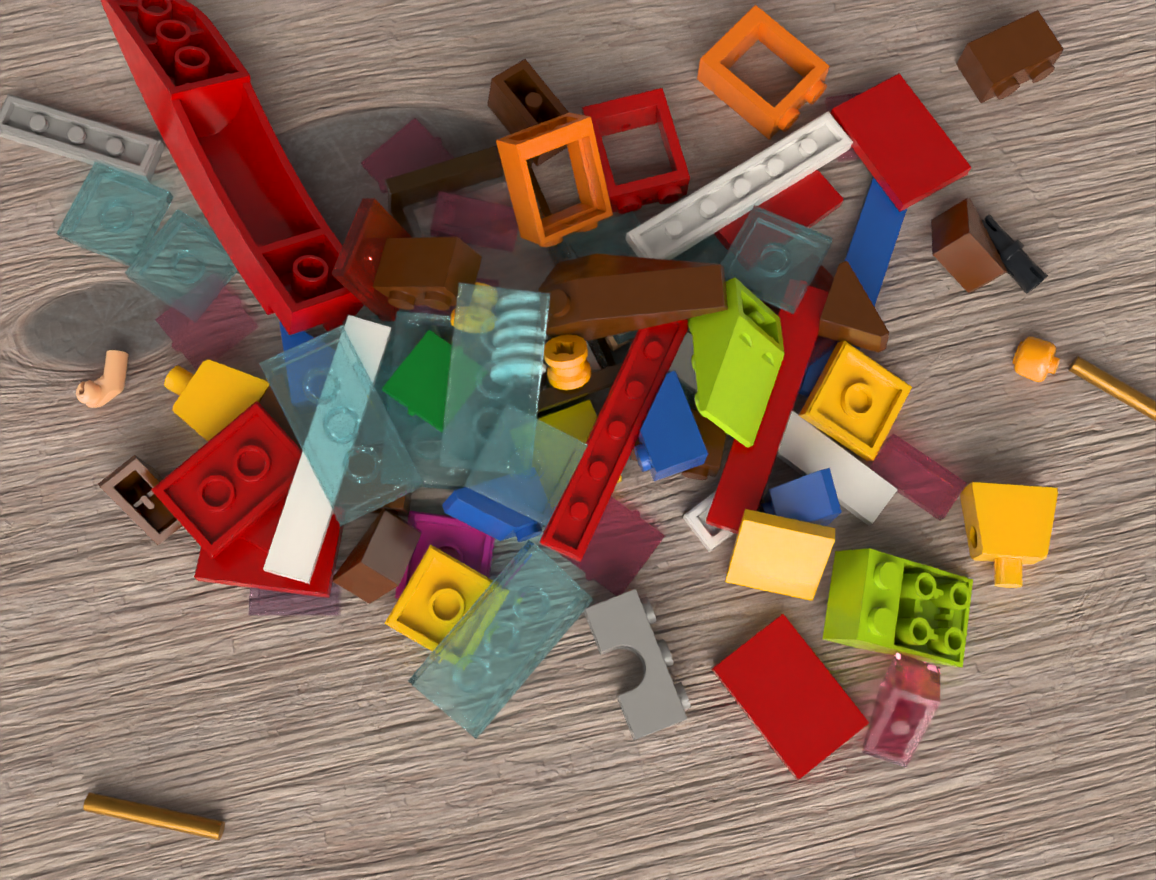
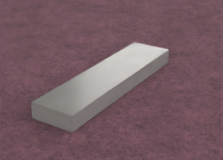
(79, 137)

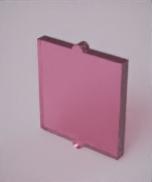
(405, 152)
(215, 331)
(618, 548)

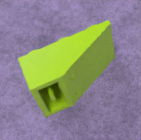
(736, 362)
(897, 607)

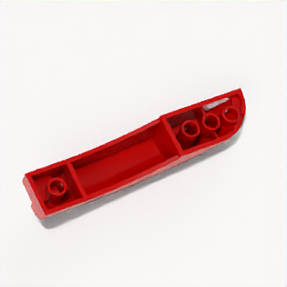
(233, 161)

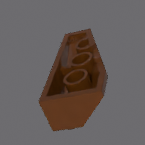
(623, 294)

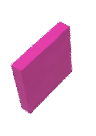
(451, 537)

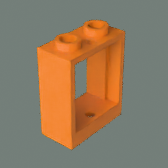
(765, 118)
(581, 142)

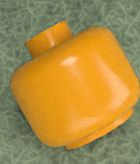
(1035, 359)

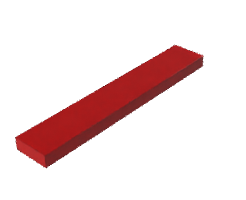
(612, 438)
(750, 468)

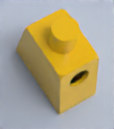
(213, 395)
(1008, 526)

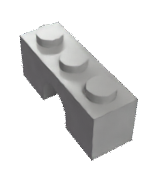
(625, 624)

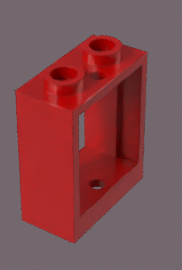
(632, 113)

